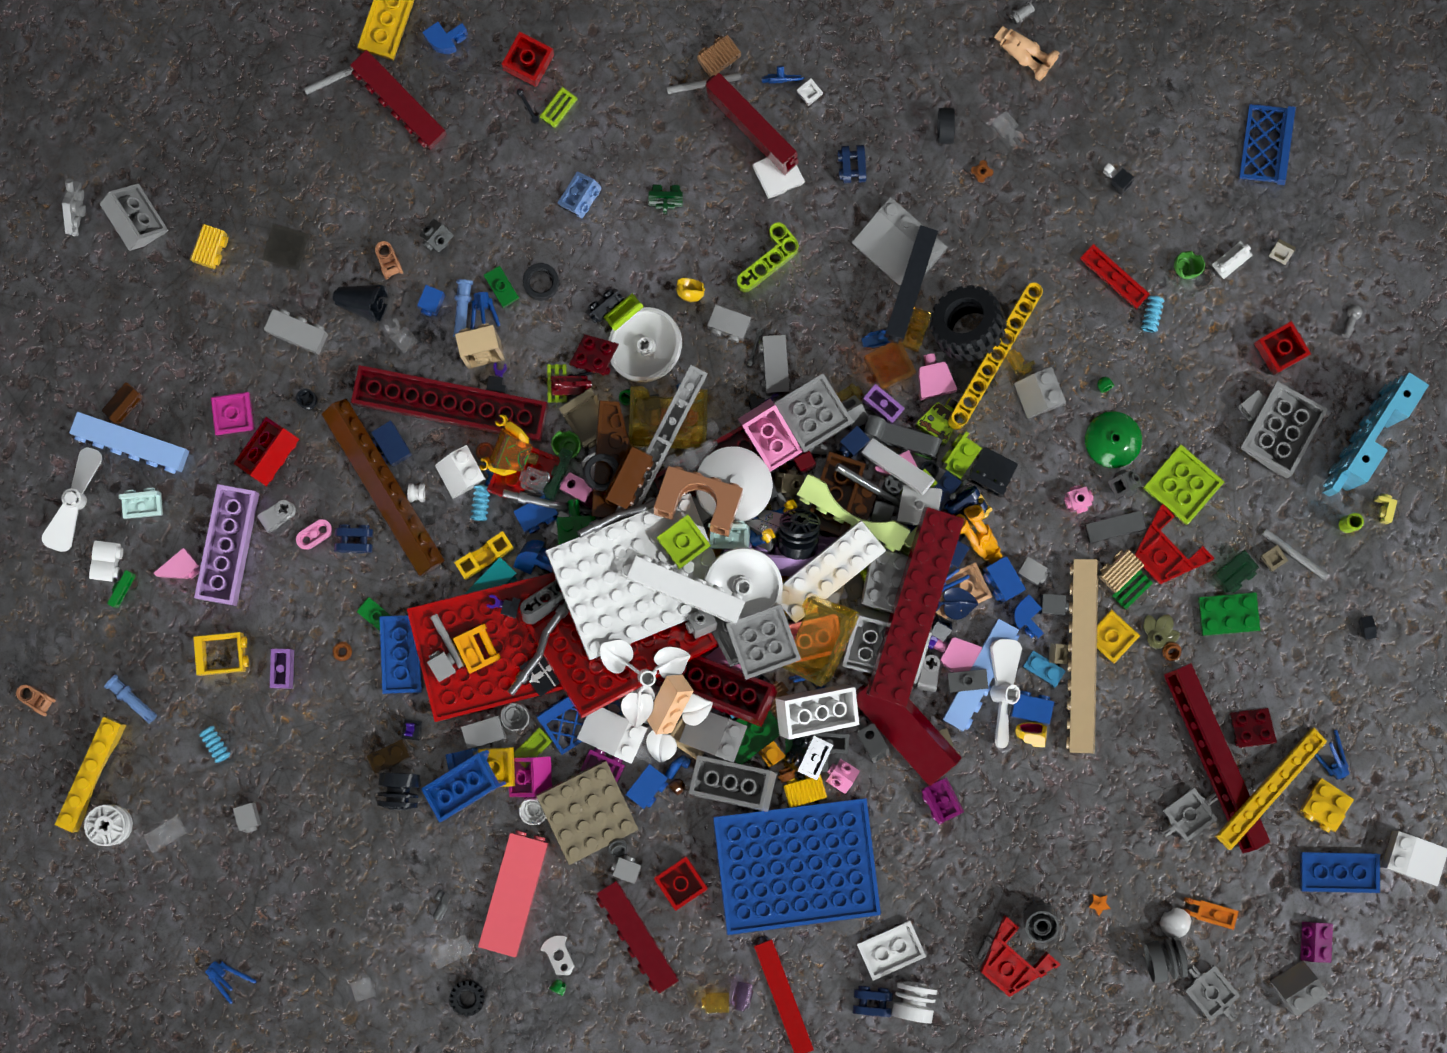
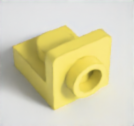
(1387, 511)

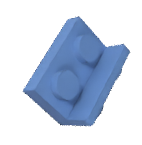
(580, 194)

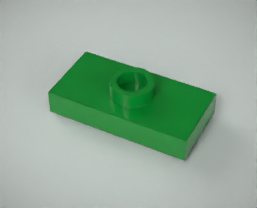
(501, 286)
(121, 588)
(371, 612)

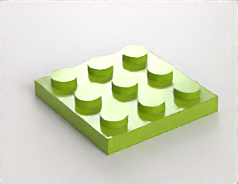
(1183, 484)

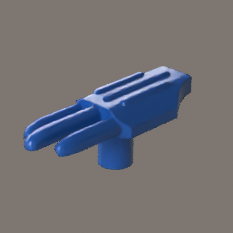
(780, 77)
(875, 339)

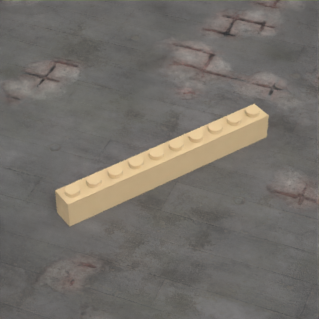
(1084, 656)

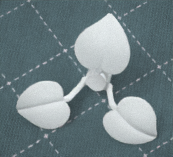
(615, 658)
(664, 745)

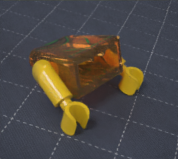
(510, 451)

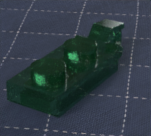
(558, 474)

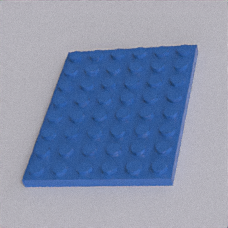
(796, 866)

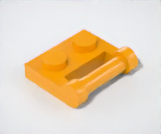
(470, 651)

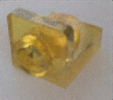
(1016, 361)
(849, 392)
(716, 1002)

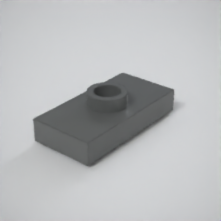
(967, 680)

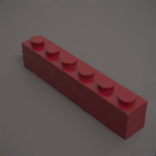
(401, 103)
(637, 937)

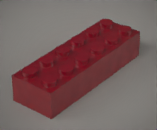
(729, 690)

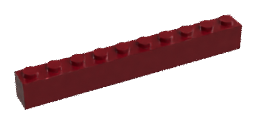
(1213, 750)

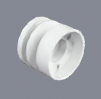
(118, 829)
(914, 1002)

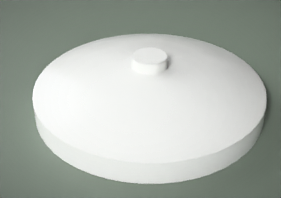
(647, 346)
(742, 468)
(748, 575)

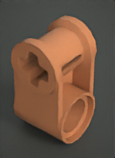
(389, 263)
(38, 701)

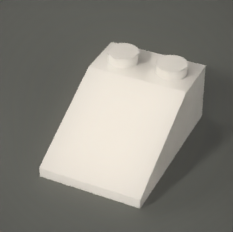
(612, 734)
(1414, 857)

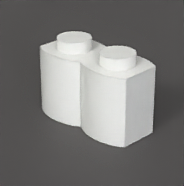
(105, 561)

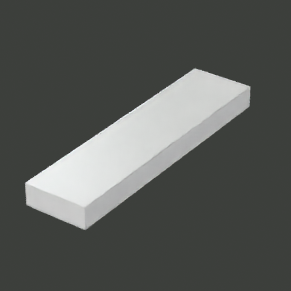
(898, 466)

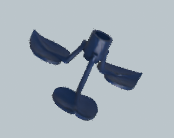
(957, 600)

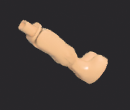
(1023, 48)

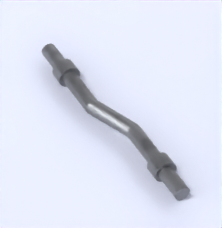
(522, 497)
(597, 525)
(522, 677)

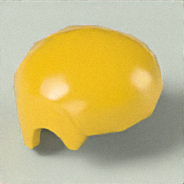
(690, 289)

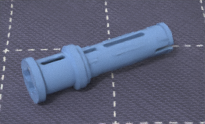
(462, 298)
(124, 693)

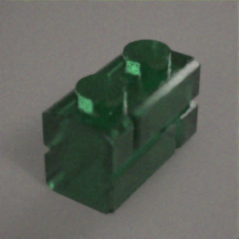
(1236, 571)

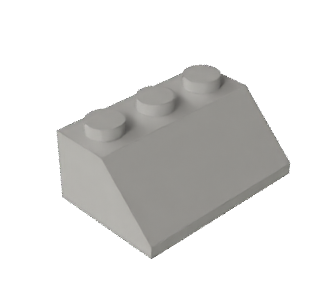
(133, 216)

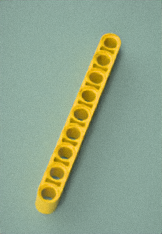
(992, 364)

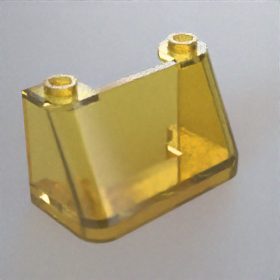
(648, 412)
(822, 639)

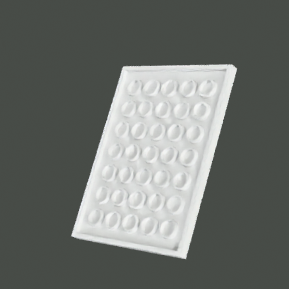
(596, 586)

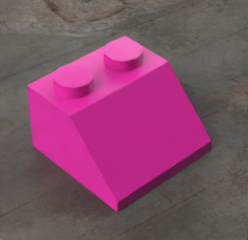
(533, 778)

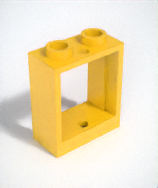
(201, 655)

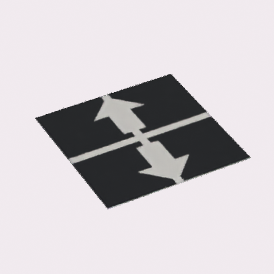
(542, 677)

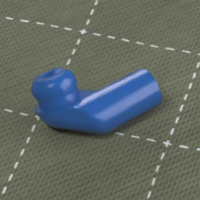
(676, 764)

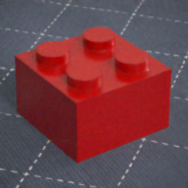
(527, 59)
(1282, 348)
(681, 883)

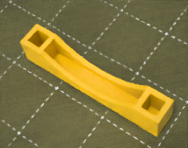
(79, 796)

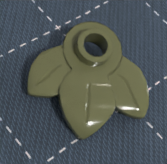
(1160, 628)

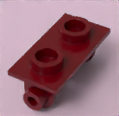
(569, 385)

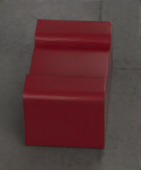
(804, 463)

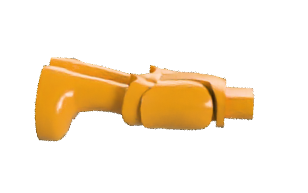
(983, 541)

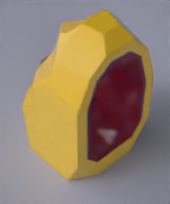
(1032, 733)

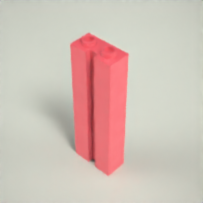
(513, 893)

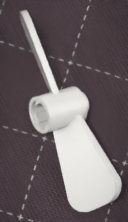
(61, 529)
(1005, 661)

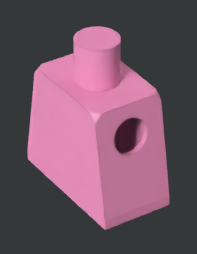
(934, 379)
(580, 491)
(957, 654)

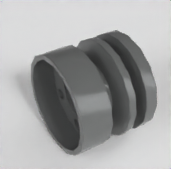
(1169, 959)

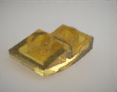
(916, 329)

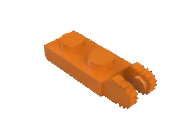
(1213, 913)

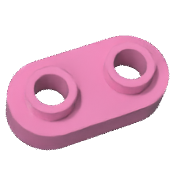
(314, 534)

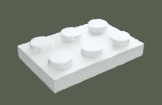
(891, 950)

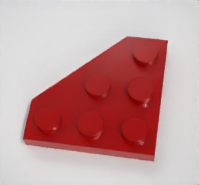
(511, 482)

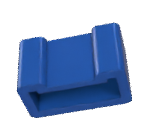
(457, 758)

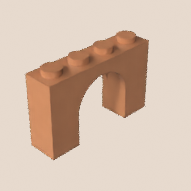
(679, 482)

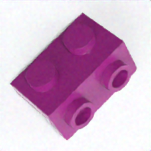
(596, 756)
(942, 801)
(1316, 942)

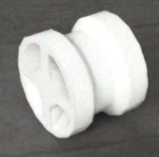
(416, 492)

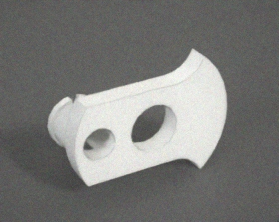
(550, 947)

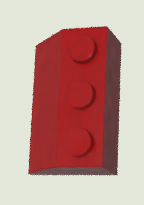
(266, 451)

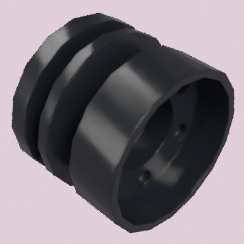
(798, 534)
(398, 790)

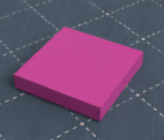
(232, 413)

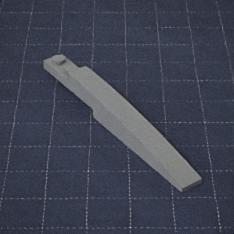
(669, 428)

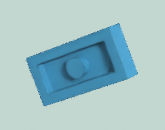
(1043, 669)

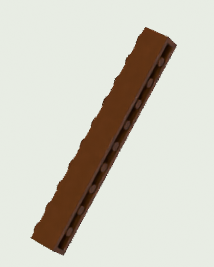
(382, 487)

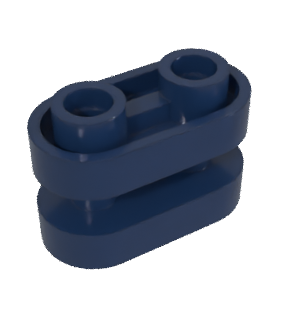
(845, 172)
(965, 499)
(345, 532)
(865, 993)

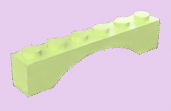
(817, 492)

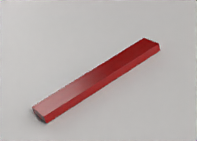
(783, 997)

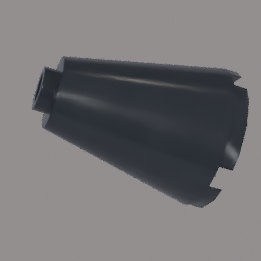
(363, 300)

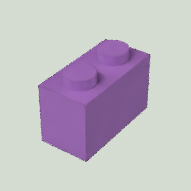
(883, 404)
(282, 668)

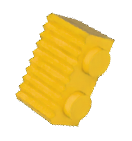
(209, 247)
(804, 791)

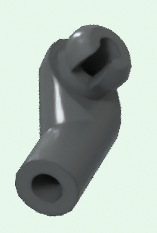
(443, 897)

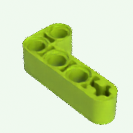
(765, 261)

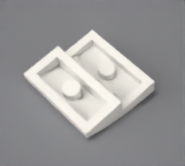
(773, 180)

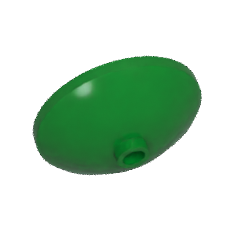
(1102, 446)

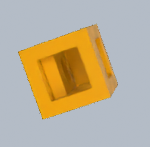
(771, 754)

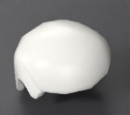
(531, 811)
(1175, 923)

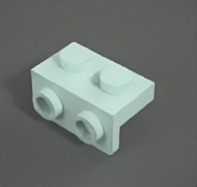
(141, 503)
(738, 537)

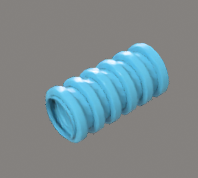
(1152, 314)
(480, 503)
(214, 744)

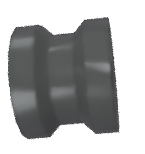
(894, 483)

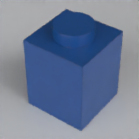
(431, 301)

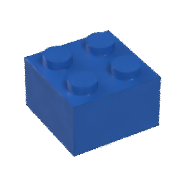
(1003, 580)

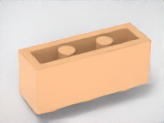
(669, 704)

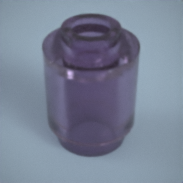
(742, 996)

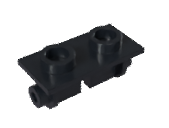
(609, 300)

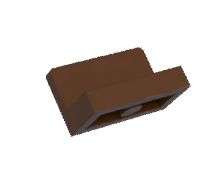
(122, 403)

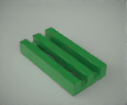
(1140, 592)

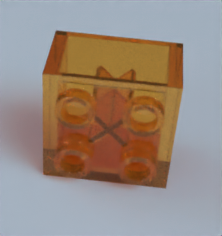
(890, 365)

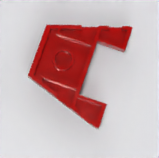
(1161, 556)
(1007, 967)

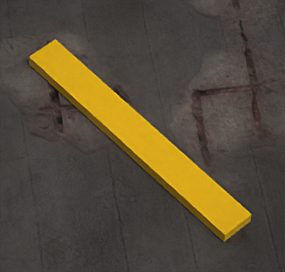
(1271, 788)

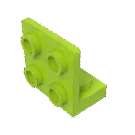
(961, 457)

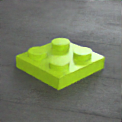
(683, 541)

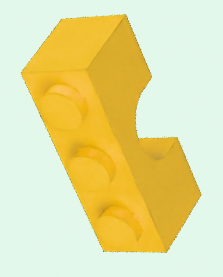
(485, 556)

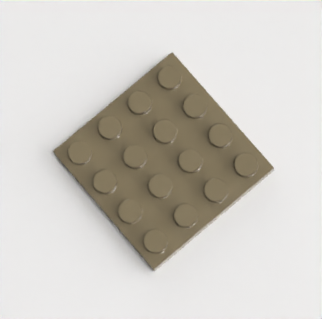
(586, 812)

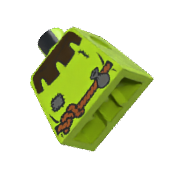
(936, 421)

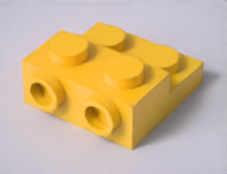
(1326, 806)

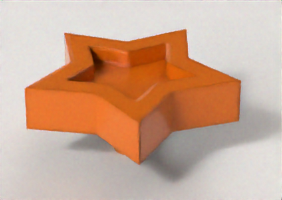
(1099, 904)

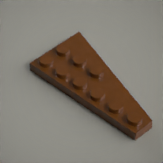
(610, 440)

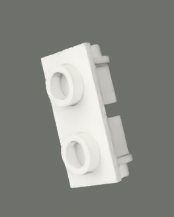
(1232, 259)

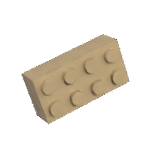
(479, 346)

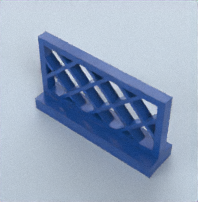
(1284, 143)
(557, 709)

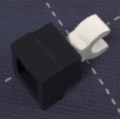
(1121, 180)

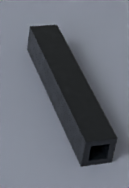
(911, 284)

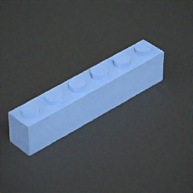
(130, 442)
(967, 702)

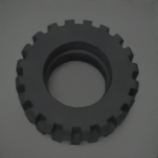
(977, 341)

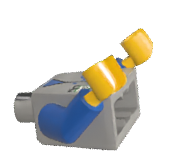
(765, 526)

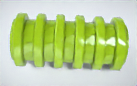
(1345, 526)

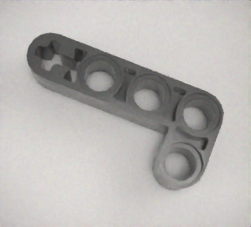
(902, 437)
(535, 609)

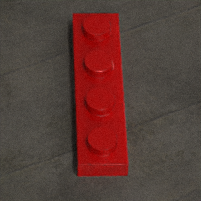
(1114, 276)

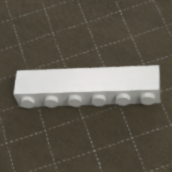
(686, 590)

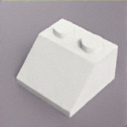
(460, 471)

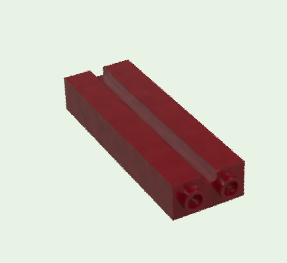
(751, 123)
(911, 735)

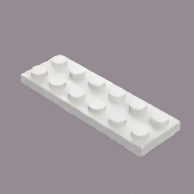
(830, 569)

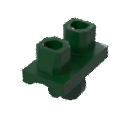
(665, 199)

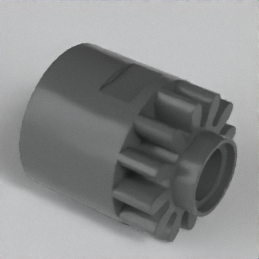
(1041, 922)

